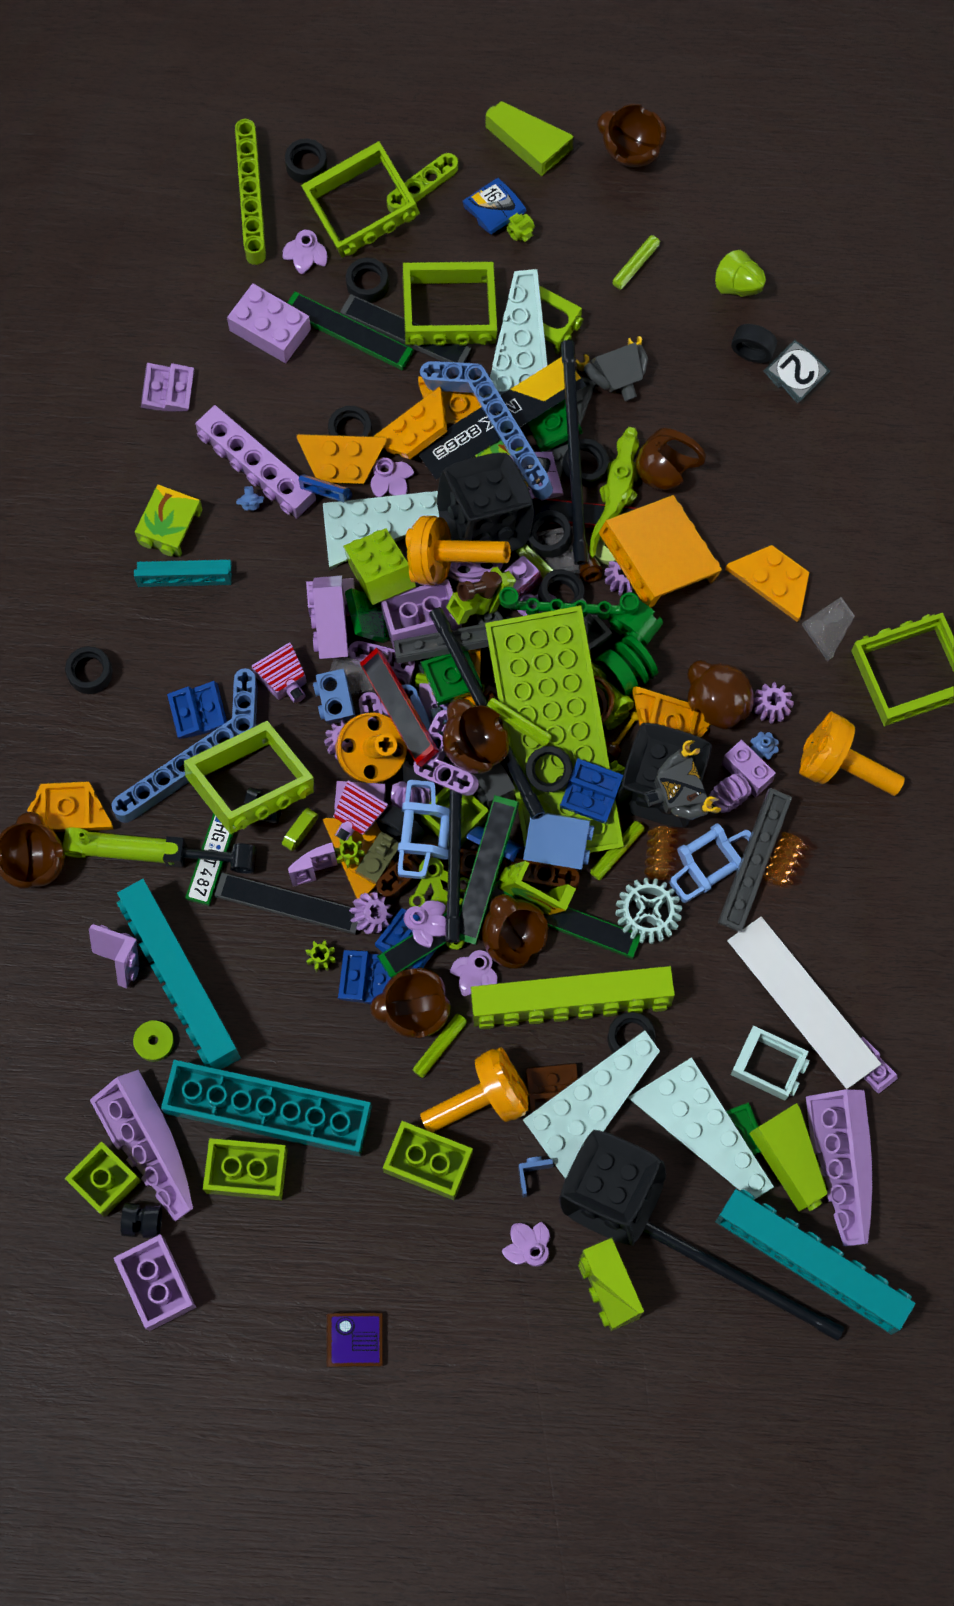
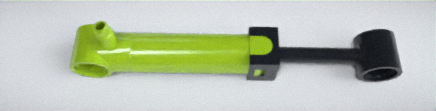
(170, 851)

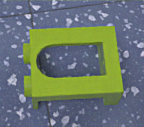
(573, 312)

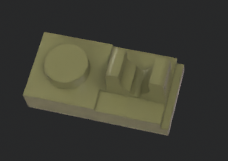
(378, 858)

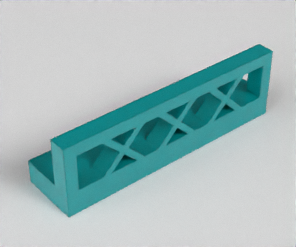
(183, 573)

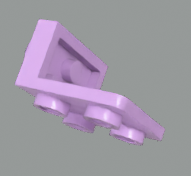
(117, 947)

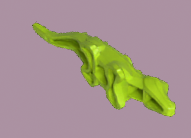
(620, 483)

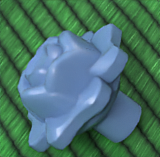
(249, 500)
(764, 745)

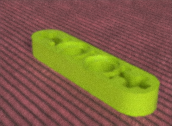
(425, 185)

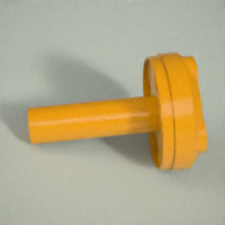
(432, 550)
(370, 748)
(830, 749)
(497, 1086)

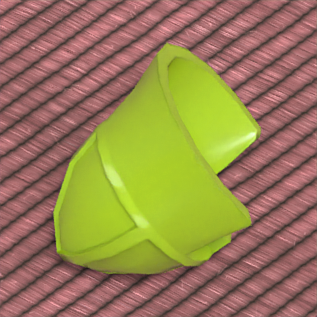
(739, 275)

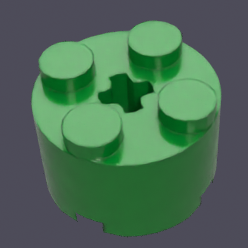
(638, 624)

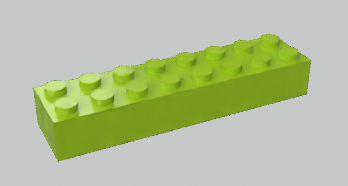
(571, 997)

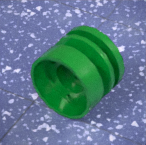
(627, 665)

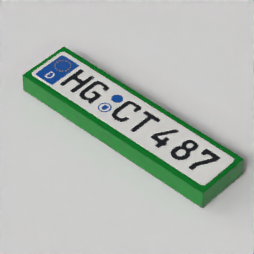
(208, 871)

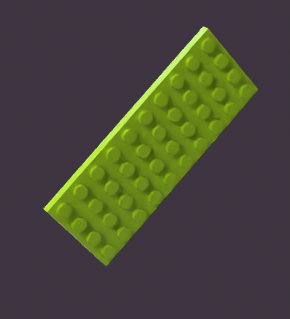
(549, 679)

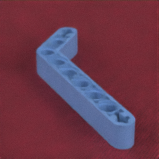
(439, 374)
(171, 769)

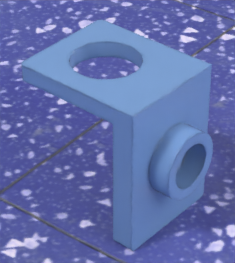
(533, 1163)

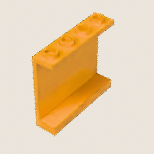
(659, 549)

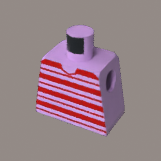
(526, 576)
(282, 674)
(357, 811)

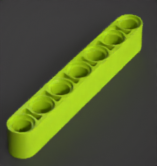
(250, 200)

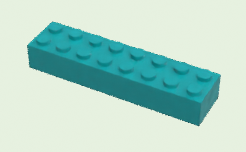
(180, 979)
(266, 1108)
(815, 1262)

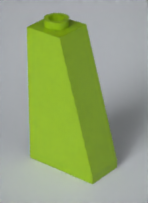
(529, 137)
(792, 1157)

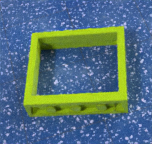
(346, 171)
(449, 273)
(888, 637)
(234, 749)

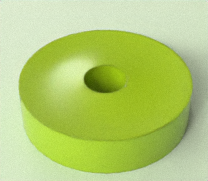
(142, 1041)

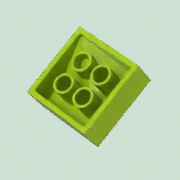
(610, 1285)

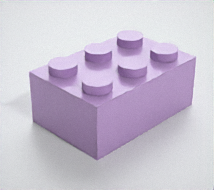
(269, 323)
(409, 611)
(328, 617)
(154, 1282)

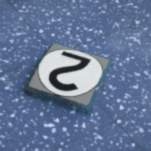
(796, 371)

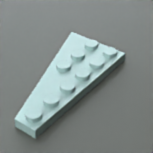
(521, 338)
(362, 517)
(590, 1102)
(694, 1116)

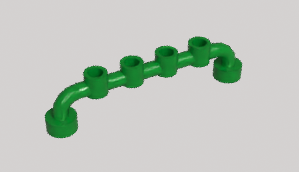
(628, 604)

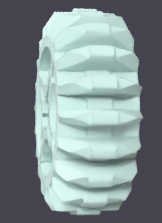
(641, 902)

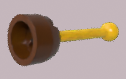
(614, 748)

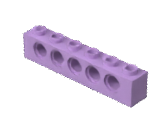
(217, 422)

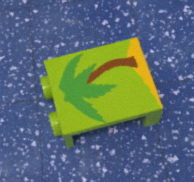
(167, 520)
(553, 903)

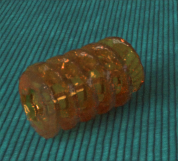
(659, 852)
(785, 860)

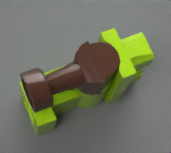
(480, 596)

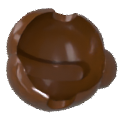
(632, 135)
(719, 693)
(474, 737)
(30, 853)
(513, 931)
(413, 1003)

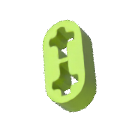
(300, 829)

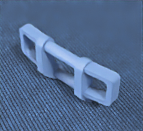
(405, 846)
(685, 853)

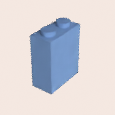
(559, 840)

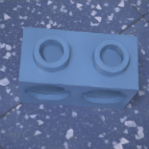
(340, 695)

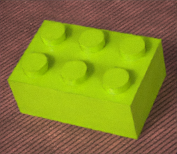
(379, 566)
(427, 1160)
(245, 1169)

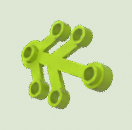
(439, 893)

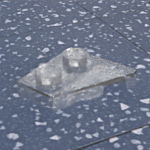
(564, 561)
(829, 627)
(356, 676)

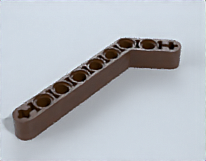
(531, 877)

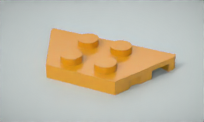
(457, 404)
(416, 427)
(341, 457)
(774, 578)
(668, 711)
(70, 806)
(359, 884)

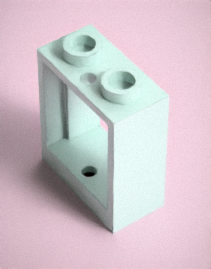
(757, 1034)

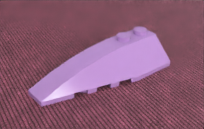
(142, 1133)
(844, 1152)

